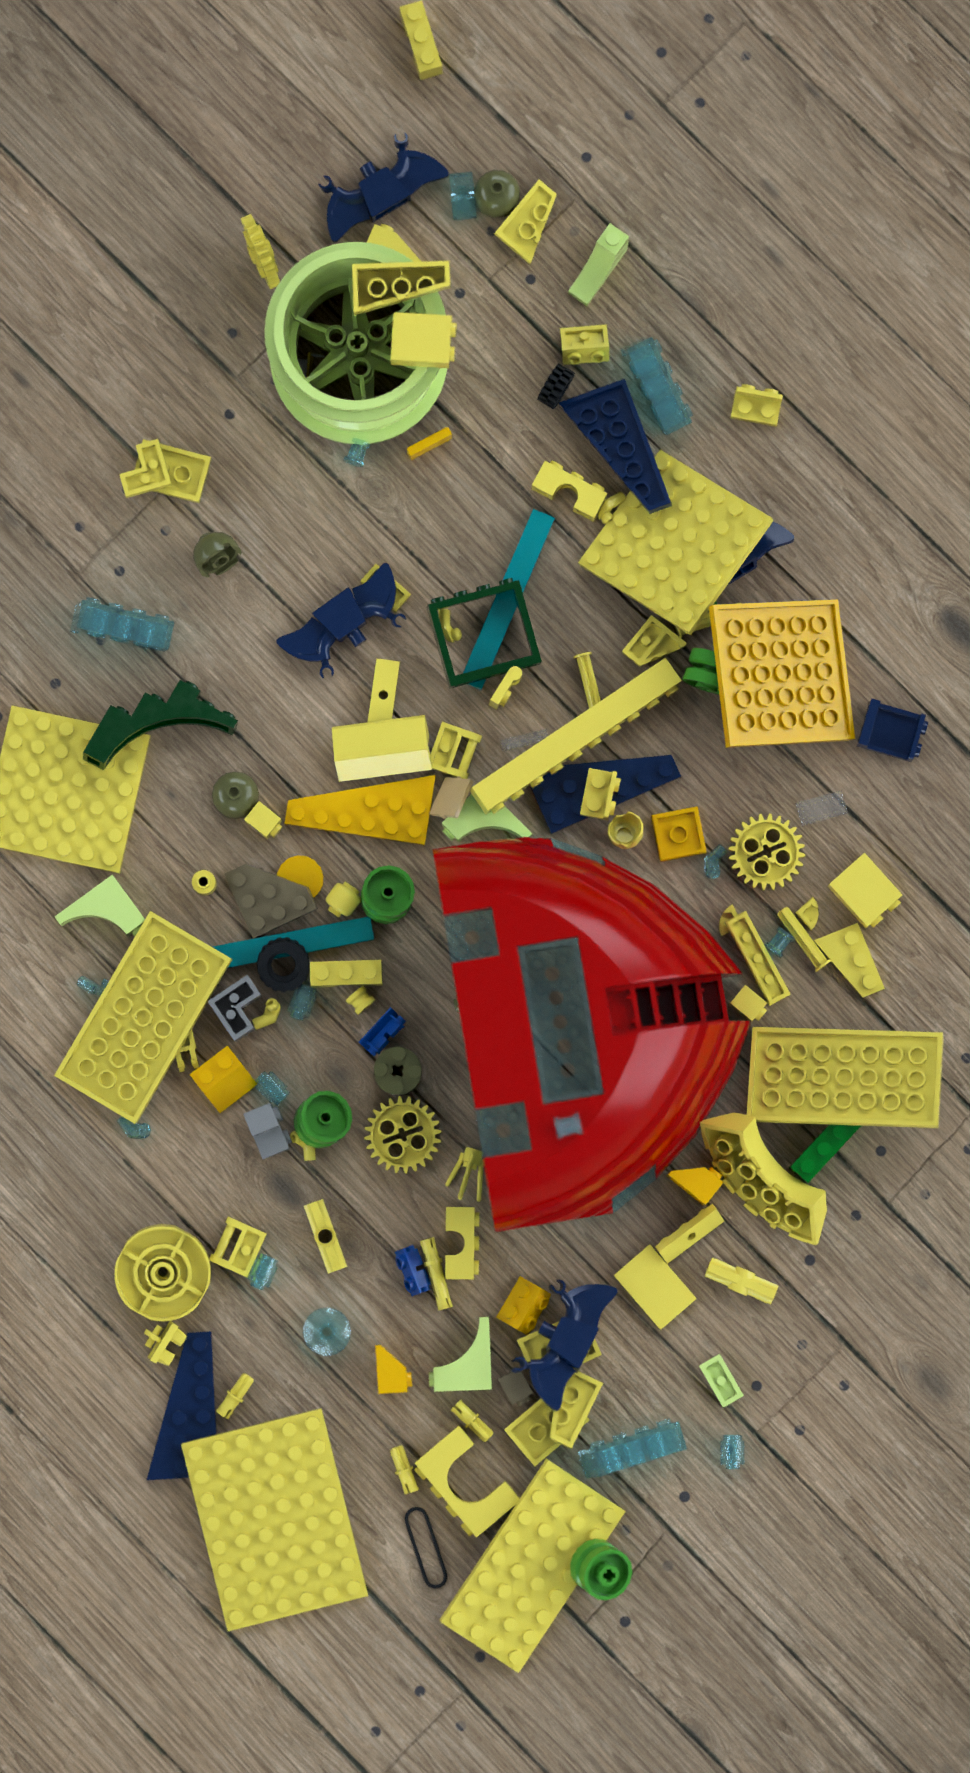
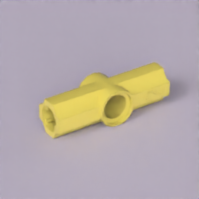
(320, 1220)
(741, 1281)

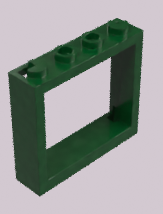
(491, 671)

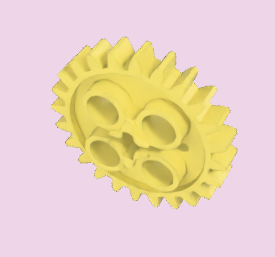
(260, 251)
(775, 871)
(395, 1114)

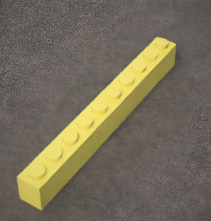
(575, 736)

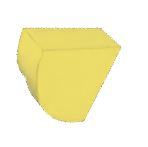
(809, 913)
(727, 914)

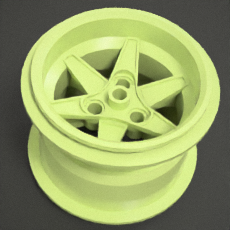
(340, 420)

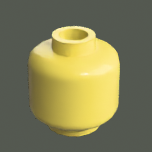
(343, 899)

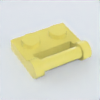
(502, 693)
(446, 747)
(245, 1250)

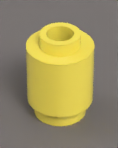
(209, 888)

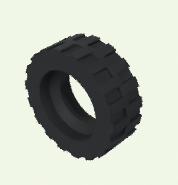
(278, 982)

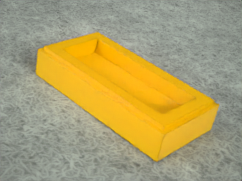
(429, 443)

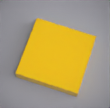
(678, 834)

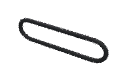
(435, 1544)

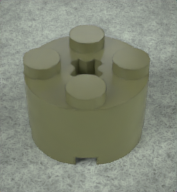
(397, 1057)

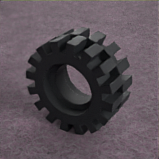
(556, 386)

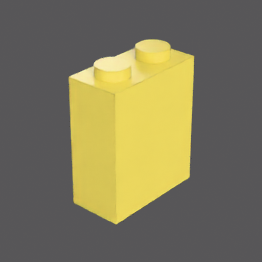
(422, 340)
(865, 891)

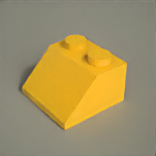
(223, 1079)
(697, 1182)
(391, 1372)

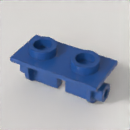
(376, 1038)
(407, 1261)

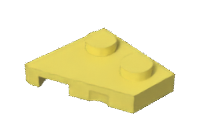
(652, 642)

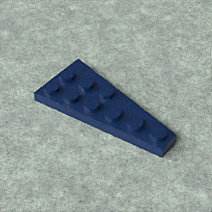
(615, 431)
(563, 792)
(189, 1408)

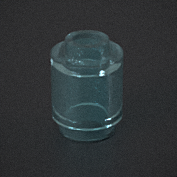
(302, 1002)
(272, 1087)
(262, 1271)
(732, 1451)

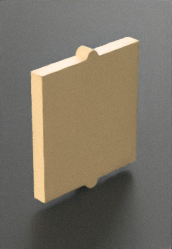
(451, 797)

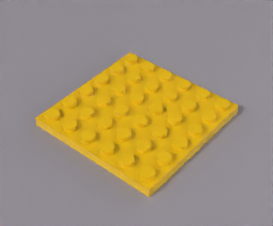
(781, 673)

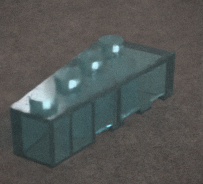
(657, 384)
(122, 624)
(633, 1449)

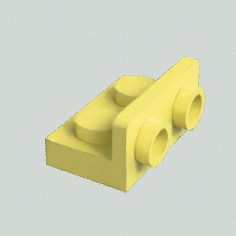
(584, 344)
(756, 405)
(598, 794)

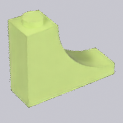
(604, 258)
(474, 819)
(105, 902)
(469, 1371)

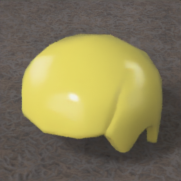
(625, 830)

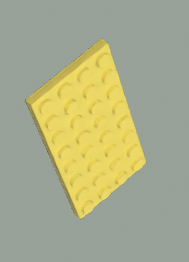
(143, 1017)
(845, 1077)
(527, 1566)

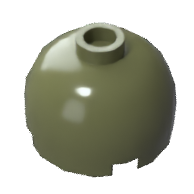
(496, 193)
(215, 553)
(235, 794)

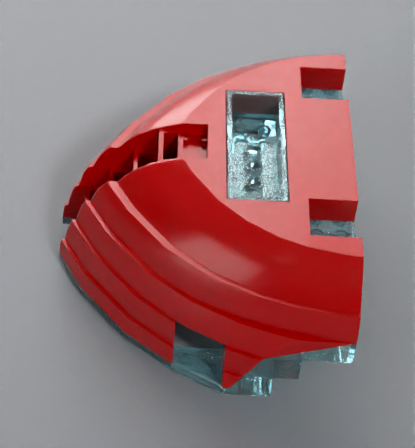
(638, 1011)

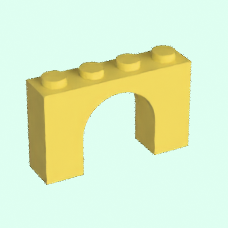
(476, 1514)

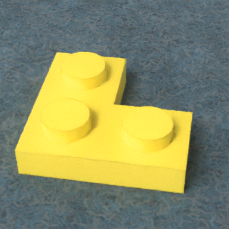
(152, 474)

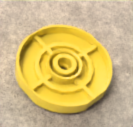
(168, 1295)

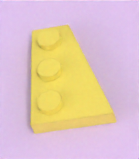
(852, 958)

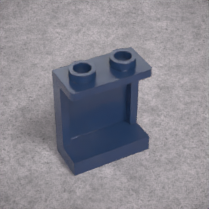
(892, 731)

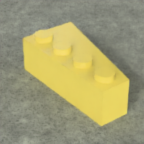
(391, 283)

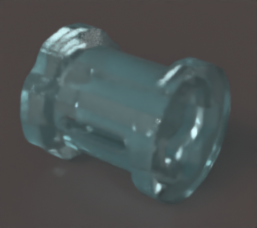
(357, 452)
(779, 942)
(568, 1125)

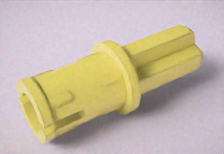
(235, 1396)
(472, 1421)
(404, 1469)

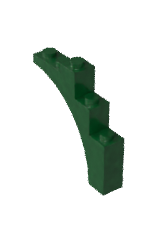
(152, 712)

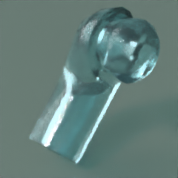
(711, 862)
(90, 986)
(134, 1131)

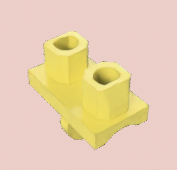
(170, 1333)

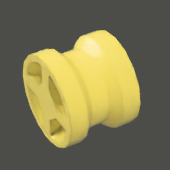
(360, 1000)

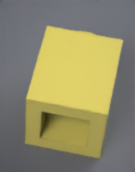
(264, 821)
(749, 1004)

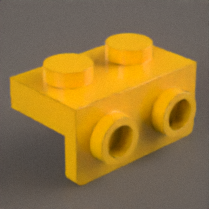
(524, 1305)

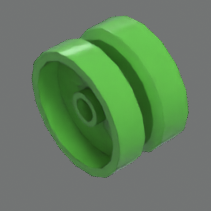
(704, 673)
(387, 908)
(320, 1132)
(601, 1569)

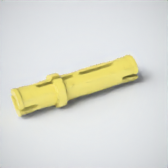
(436, 1273)

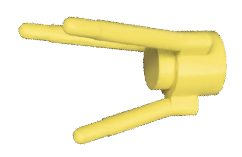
(471, 1159)

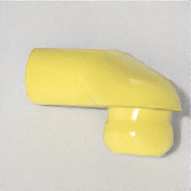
(605, 511)
(449, 633)
(270, 1014)
(309, 1152)

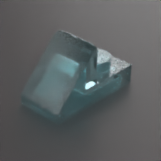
(462, 195)

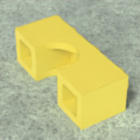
(421, 40)
(552, 479)
(346, 973)
(464, 1222)

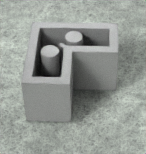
(230, 1005)
(267, 1131)

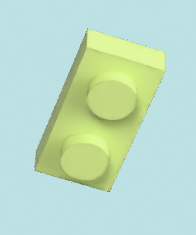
(721, 1380)

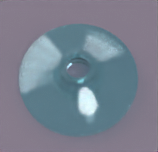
(314, 1335)

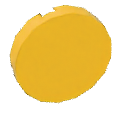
(304, 872)

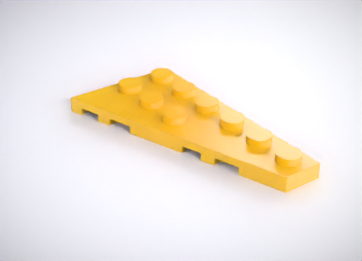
(379, 811)

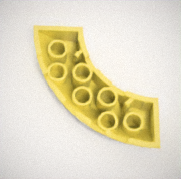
(760, 1180)

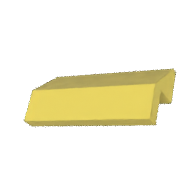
(381, 748)

